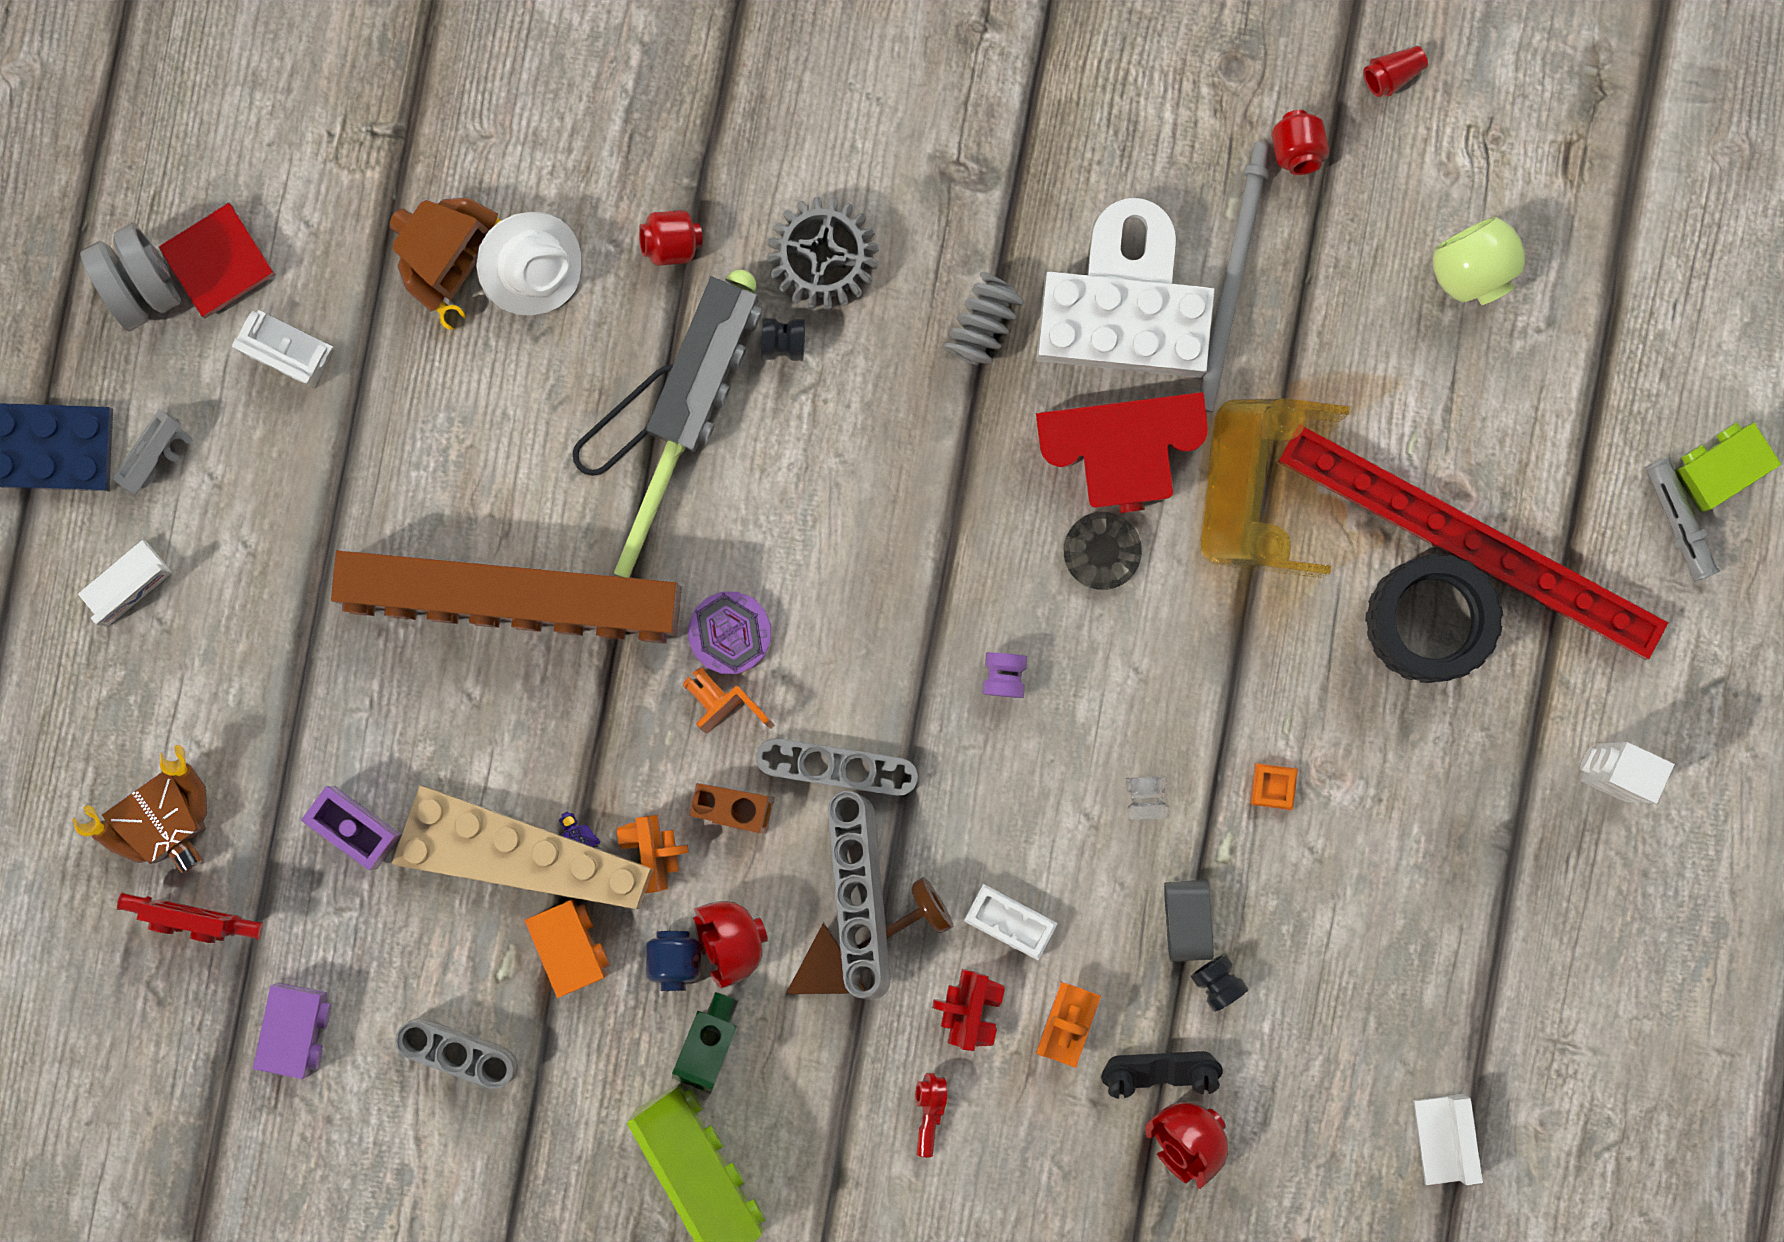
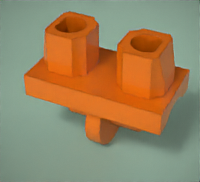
(647, 836)
(1068, 1024)

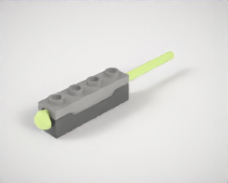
(695, 388)

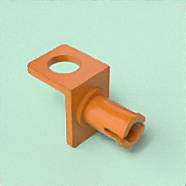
(718, 702)

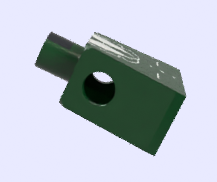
(701, 1064)

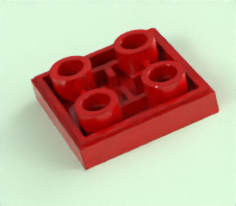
(216, 260)

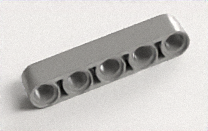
(871, 912)

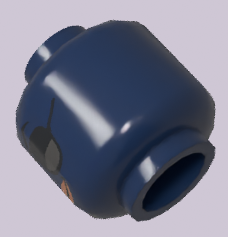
(673, 960)

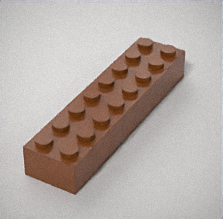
(506, 594)

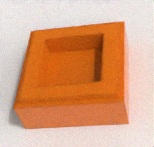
(1273, 786)

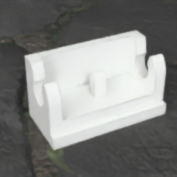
(283, 348)

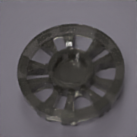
(1102, 550)

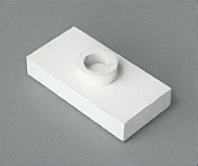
(1010, 922)

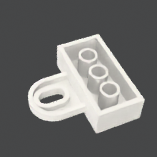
(1124, 308)

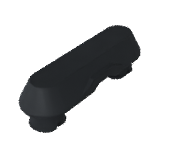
(1129, 1072)

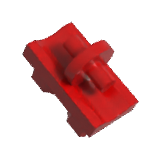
(964, 1009)

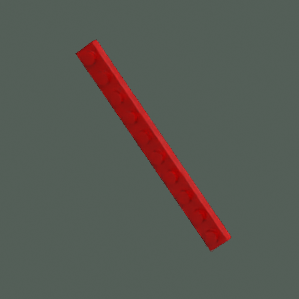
(1475, 542)

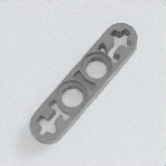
(837, 762)

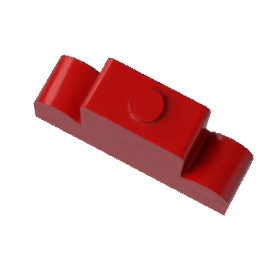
(1124, 445)

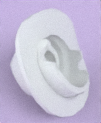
(529, 263)

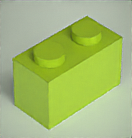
(1727, 466)

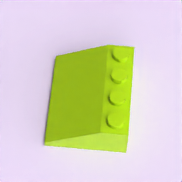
(693, 1170)

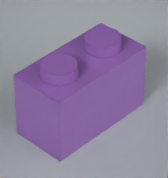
(351, 827)
(292, 1031)

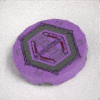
(729, 632)

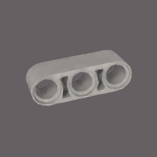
(436, 1056)

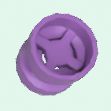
(1001, 684)

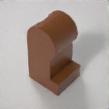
(732, 807)

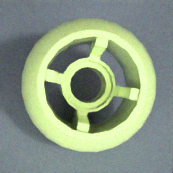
(1480, 261)

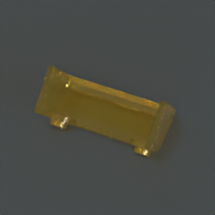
(1236, 483)

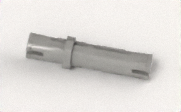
(1682, 519)

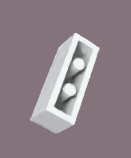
(1625, 772)

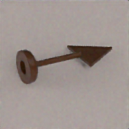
(822, 965)

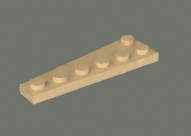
(486, 846)

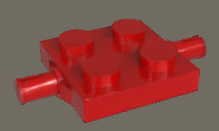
(203, 923)

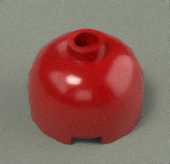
(729, 940)
(1191, 1141)

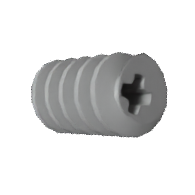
(983, 321)

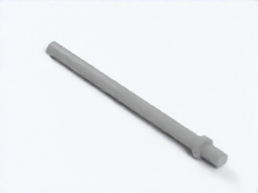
(1255, 173)

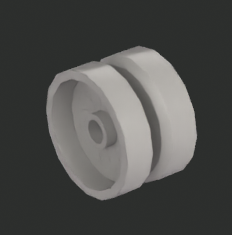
(131, 277)

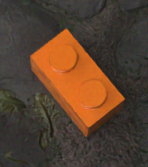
(567, 947)

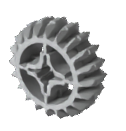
(804, 248)

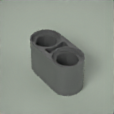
(1188, 920)

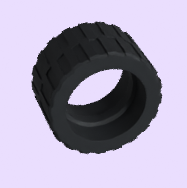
(1483, 608)

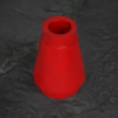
(1394, 70)

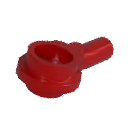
(932, 1097)

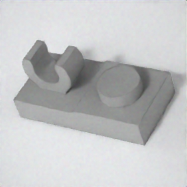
(139, 466)

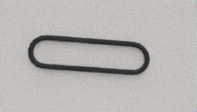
(606, 419)

